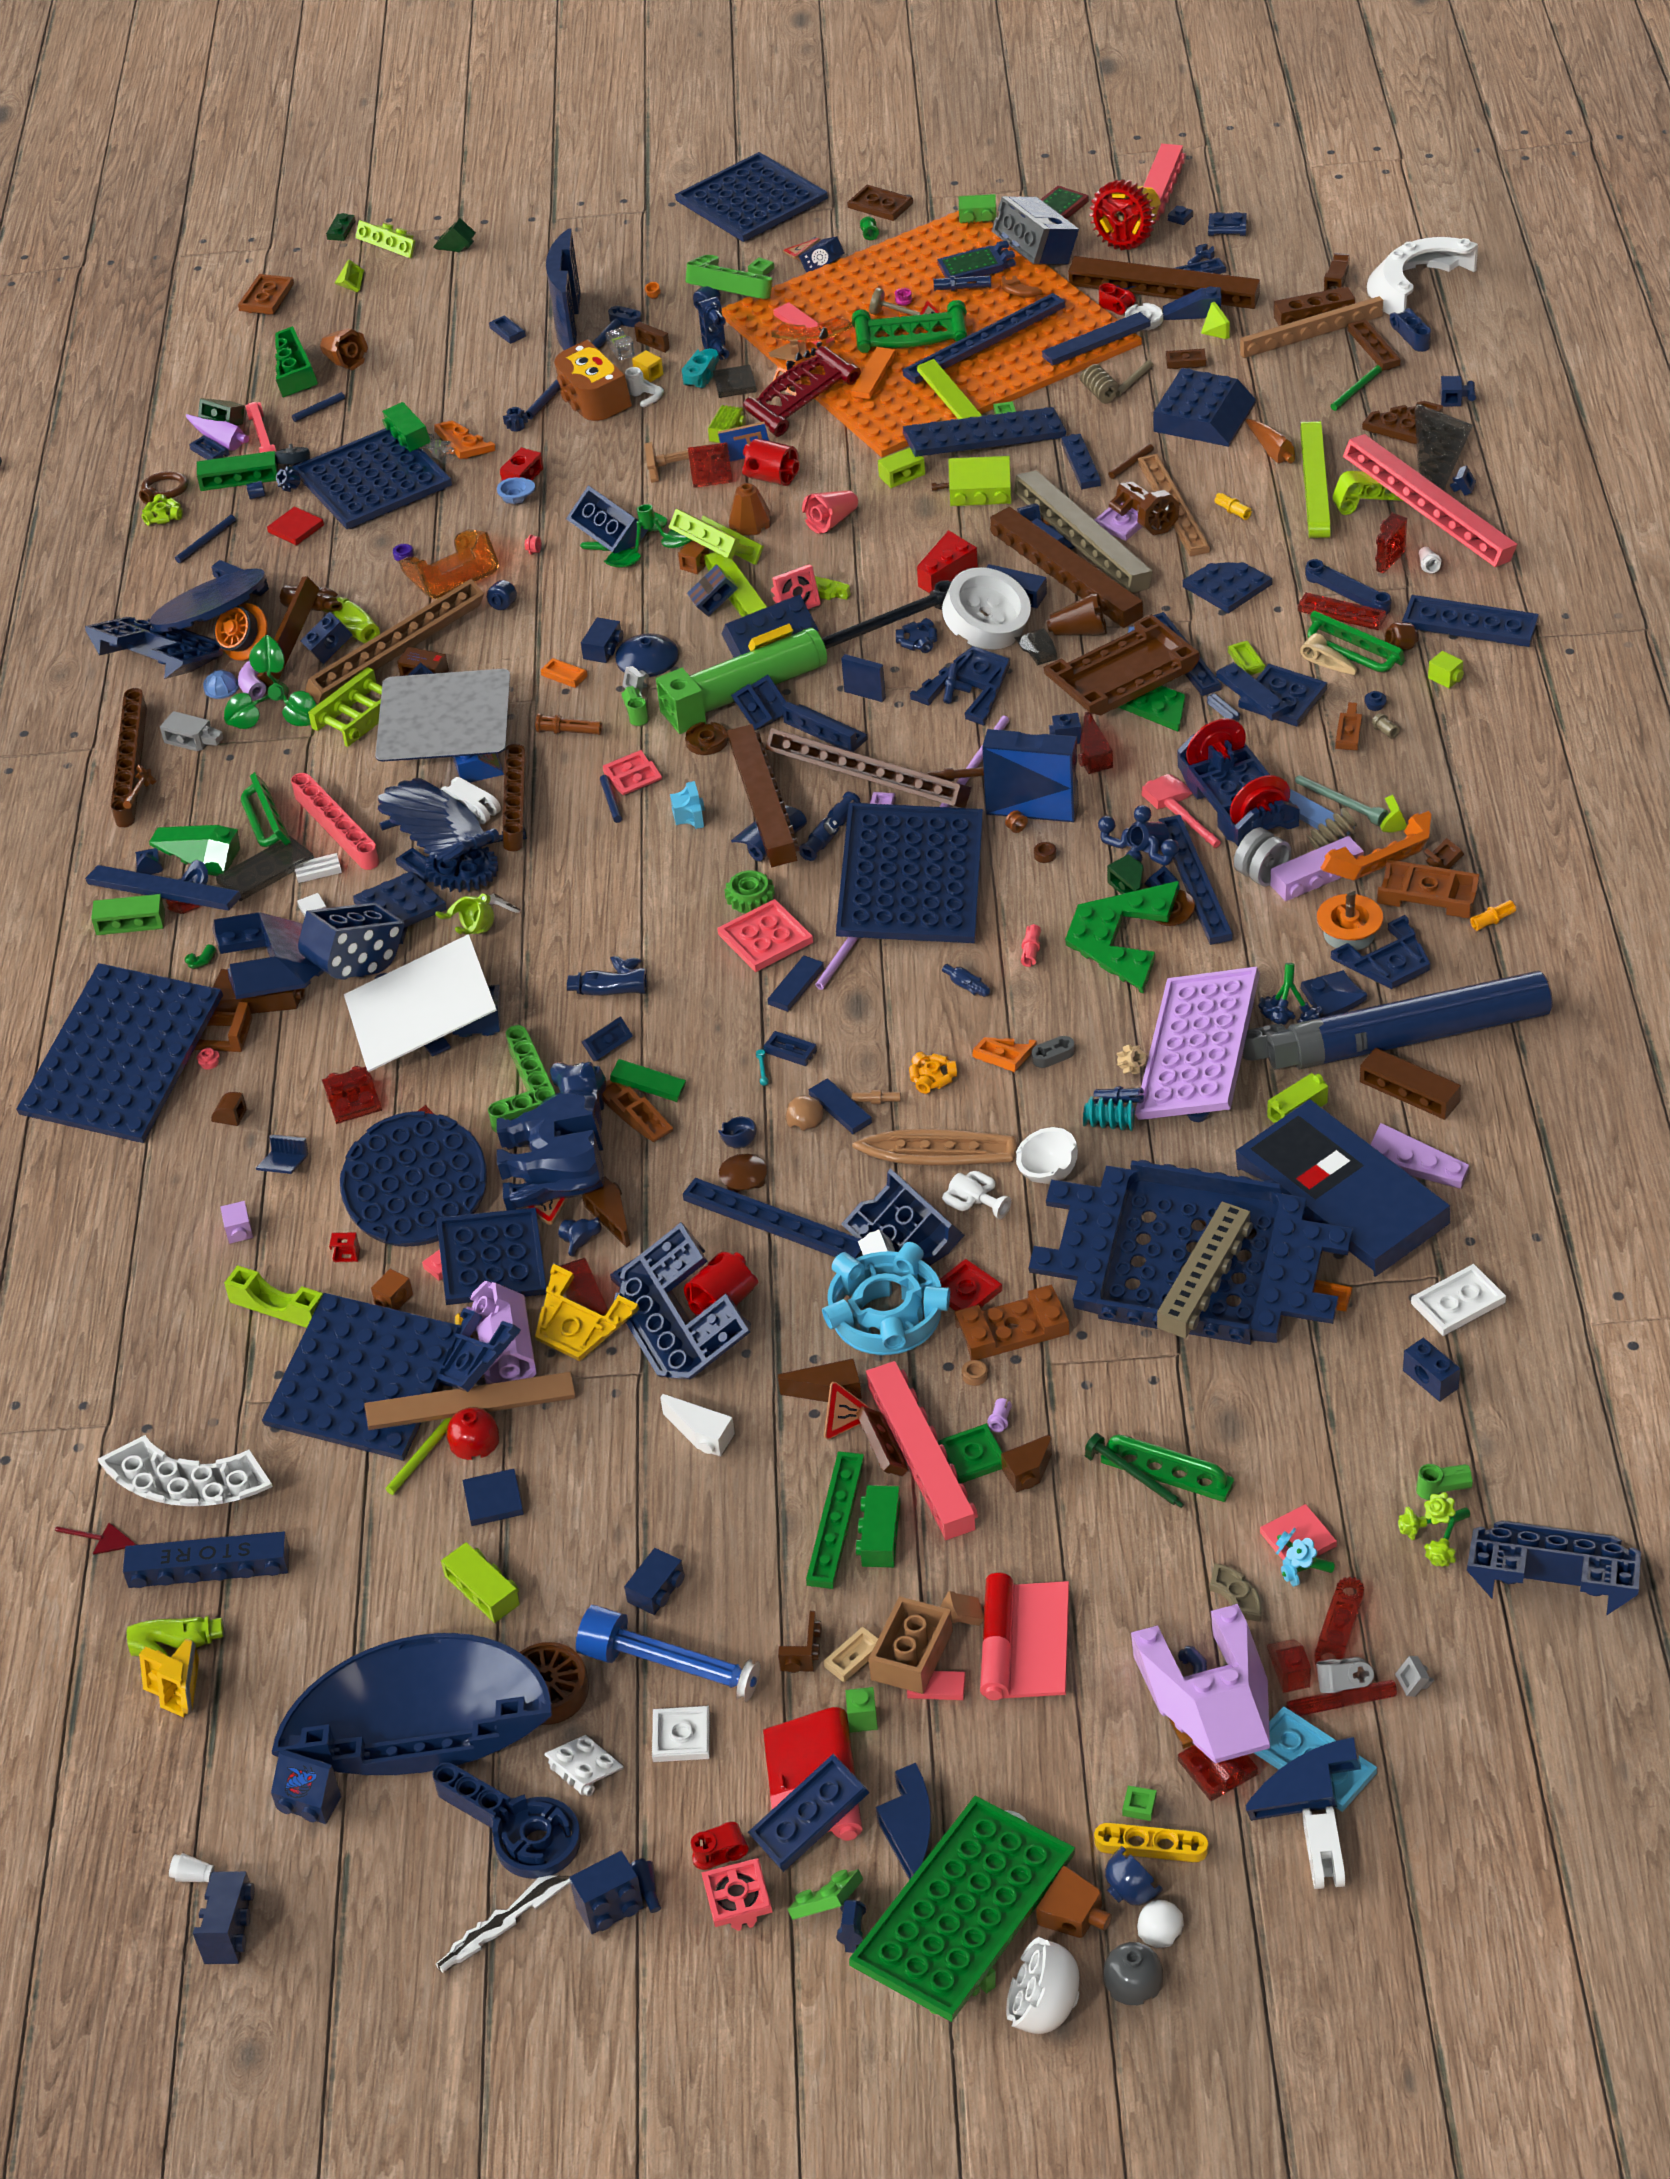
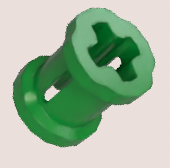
(869, 228)

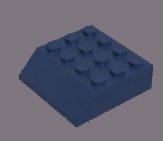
(1203, 407)

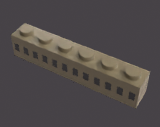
(1204, 1270)

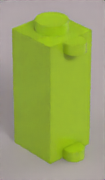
(1309, 1087)

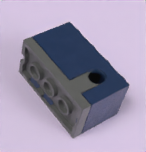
(1035, 230)

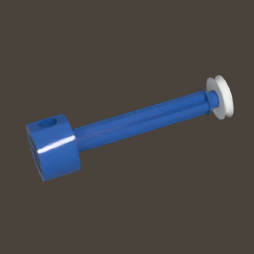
(605, 1635)

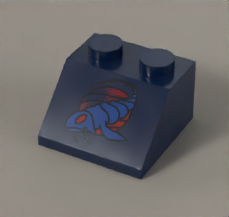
(305, 1787)

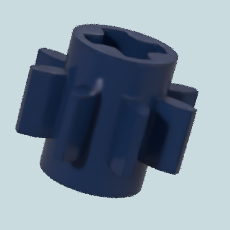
(515, 419)
(288, 479)

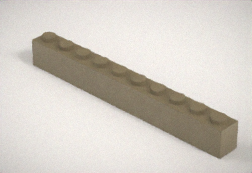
(1083, 532)

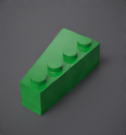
(293, 365)

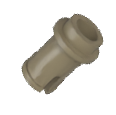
(1382, 723)

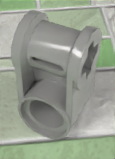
(1338, 1675)

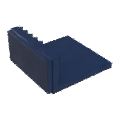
(285, 1154)

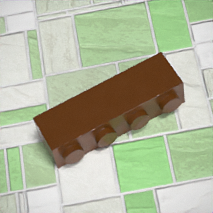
(1410, 1083)

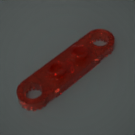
(1340, 1620)

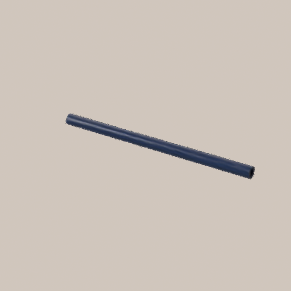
(555, 386)

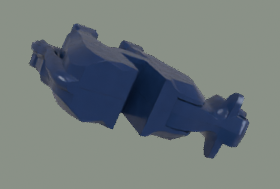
(561, 1139)

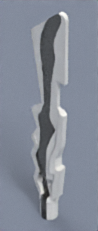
(502, 1920)

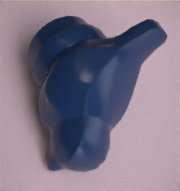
(578, 1232)

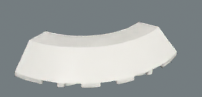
(183, 1482)

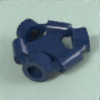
(919, 638)

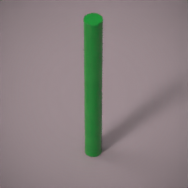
(1356, 387)

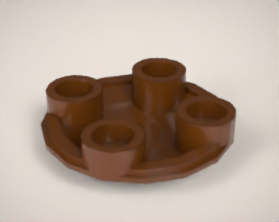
(743, 1172)

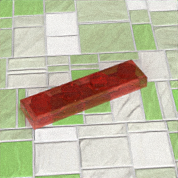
(1342, 611)

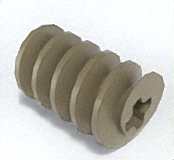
(1099, 383)
(1334, 829)

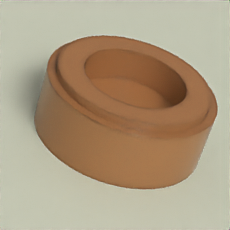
(974, 1372)

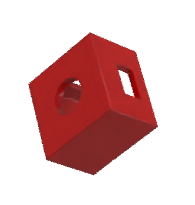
(350, 1248)

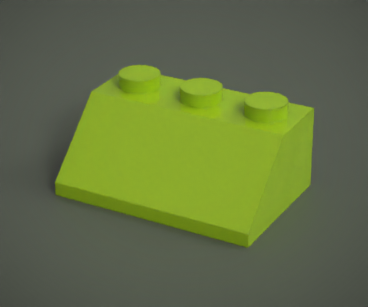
(979, 481)

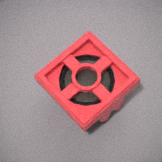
(797, 582)
(737, 1896)

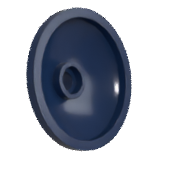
(648, 653)

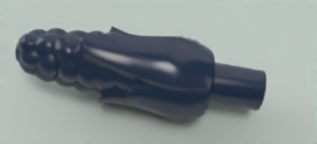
(966, 980)

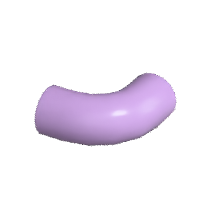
(250, 682)

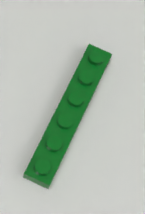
(835, 1520)

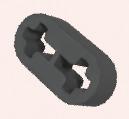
(1053, 1051)

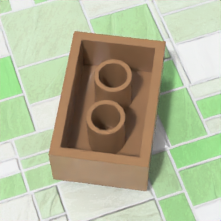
(910, 1645)

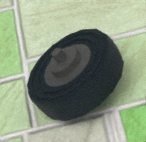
(292, 455)

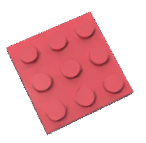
(765, 935)

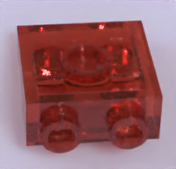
(1390, 542)
(351, 1094)

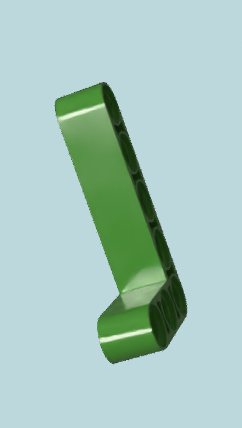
(706, 272)
(532, 1074)

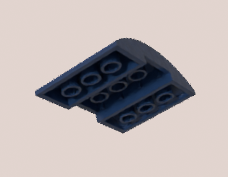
(564, 288)

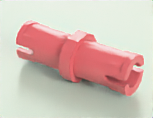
(1030, 945)

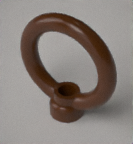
(147, 494)

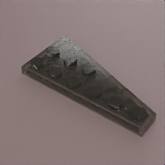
(1438, 443)

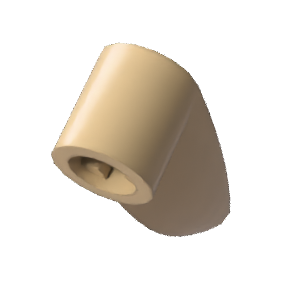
(1318, 652)

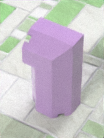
(501, 1304)

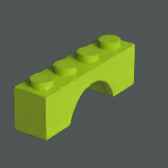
(251, 1291)

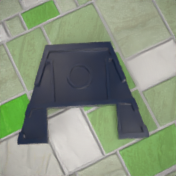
(1392, 963)
(471, 1357)

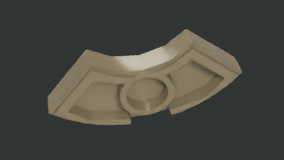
(1236, 1590)

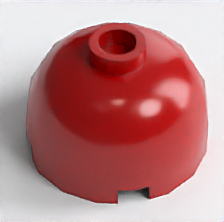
(472, 1433)

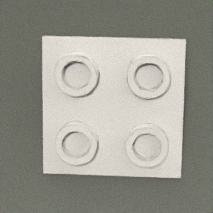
(582, 1763)

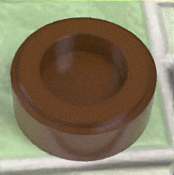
(1045, 852)

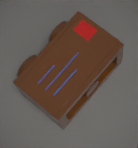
(432, 660)

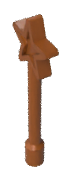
(145, 778)

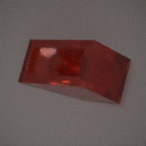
(1290, 1665)

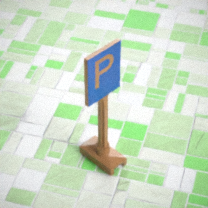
(735, 438)

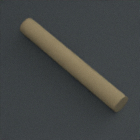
(1134, 377)

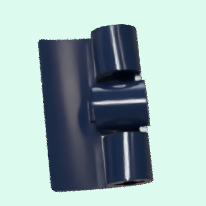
(753, 839)

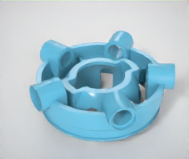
(870, 1279)

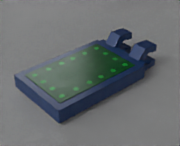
(978, 261)

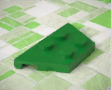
(1160, 706)

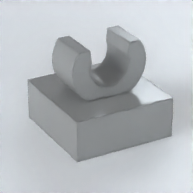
(635, 678)
(1413, 1676)

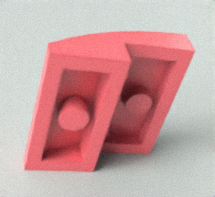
(631, 772)

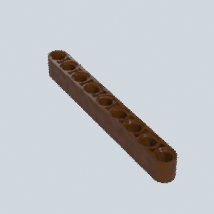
(128, 755)

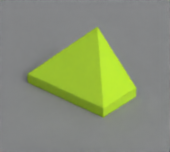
(350, 276)
(1216, 323)

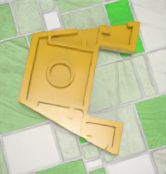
(574, 1327)

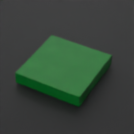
(973, 1453)

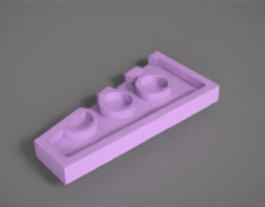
(1418, 1158)

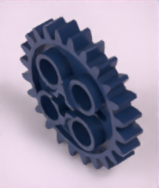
(476, 869)

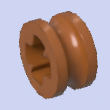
(1016, 821)

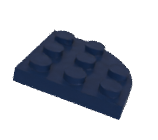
(1227, 584)

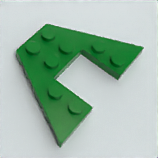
(1098, 923)

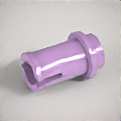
(998, 1419)

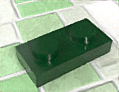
(340, 227)

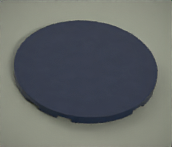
(208, 600)
(409, 1175)

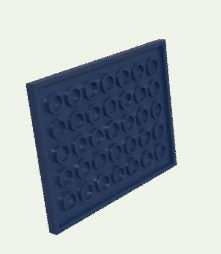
(910, 873)
(120, 1052)

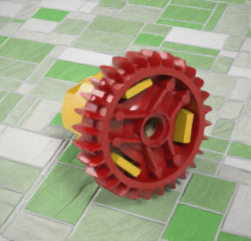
(1124, 213)

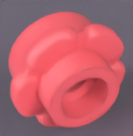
(533, 544)
(208, 1058)

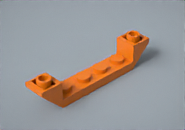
(1344, 864)

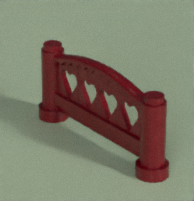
(776, 416)

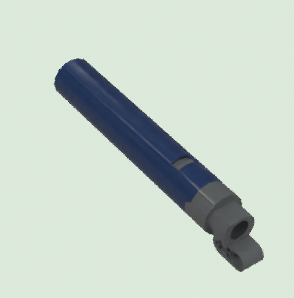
(1401, 1022)

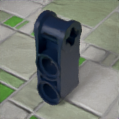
(1411, 329)

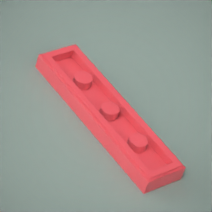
(792, 315)

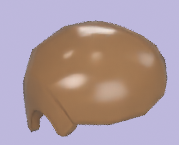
(804, 1112)

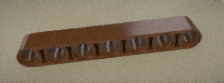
(514, 797)

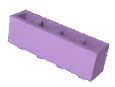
(1304, 872)

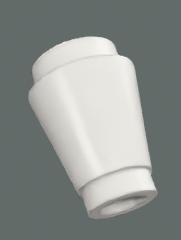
(1429, 560)
(189, 1869)

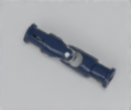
(830, 825)

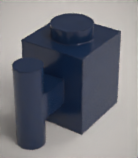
(1452, 391)

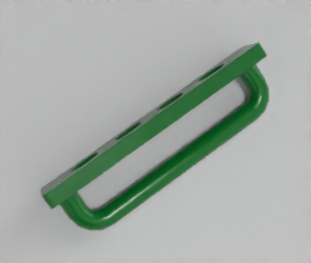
(1358, 638)
(270, 809)
(1171, 1462)

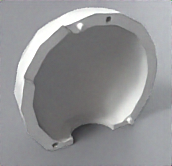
(1047, 1155)

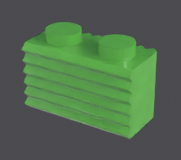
(977, 208)

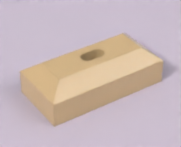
(859, 1646)

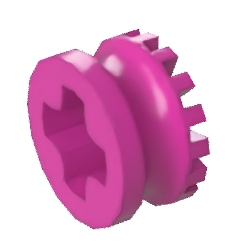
(903, 296)

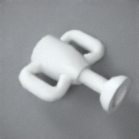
(966, 1191)

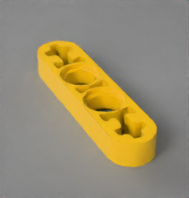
(1151, 1838)

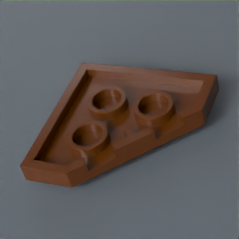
(1398, 422)

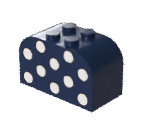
(350, 939)

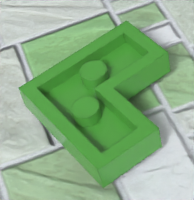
(828, 1897)

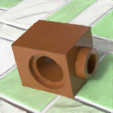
(692, 557)
(392, 1290)

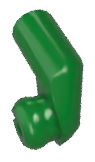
(201, 960)

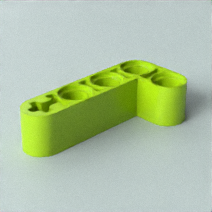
(1357, 485)

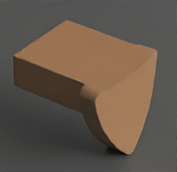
(963, 1608)

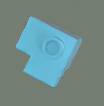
(688, 806)

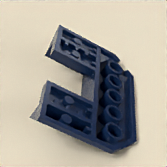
(177, 649)
(284, 967)
(660, 1325)
(1557, 1556)

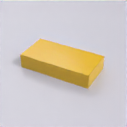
(770, 637)

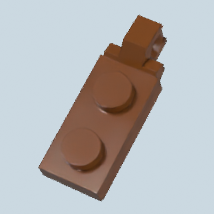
(1349, 728)

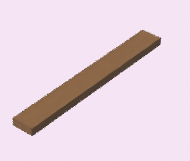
(1185, 525)
(487, 1397)

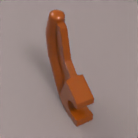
(1016, 288)

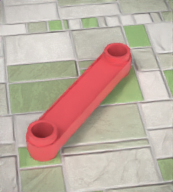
(255, 412)

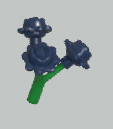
(1276, 1008)

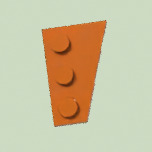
(465, 444)

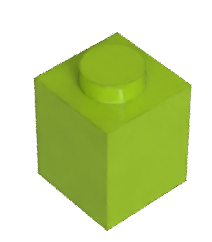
(1445, 669)

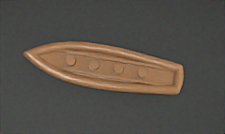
(939, 1147)

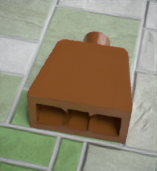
(1072, 1906)

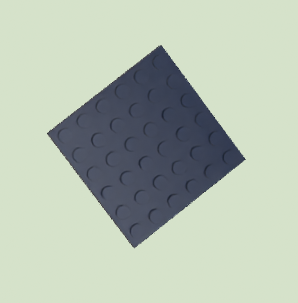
(751, 196)
(371, 478)
(353, 1358)

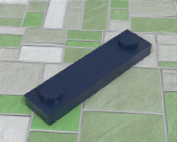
(1252, 691)

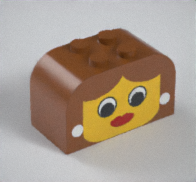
(591, 382)

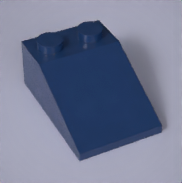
(488, 1024)

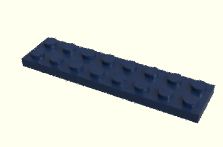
(984, 431)

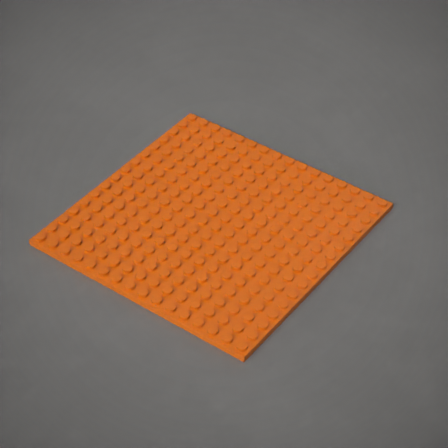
(910, 261)

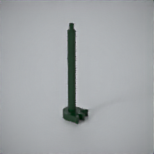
(1096, 1445)

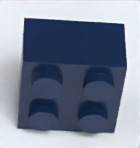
(606, 1892)

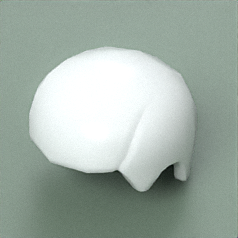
(1160, 1923)

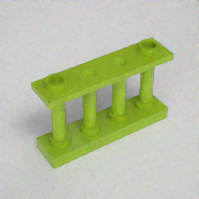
(716, 536)
(342, 700)

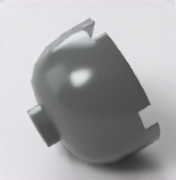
(1133, 1973)

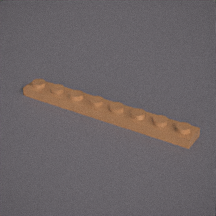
(1310, 327)

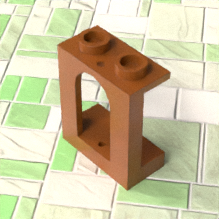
(240, 1024)

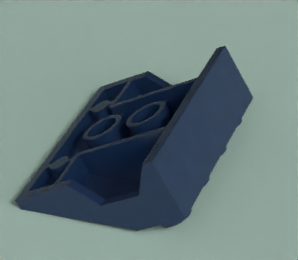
(904, 1218)

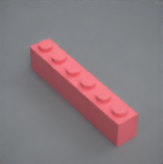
(1165, 172)

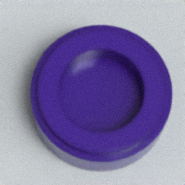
(402, 551)

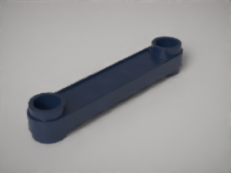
(1360, 593)

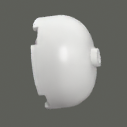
(1043, 1988)

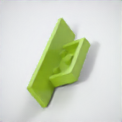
(386, 237)

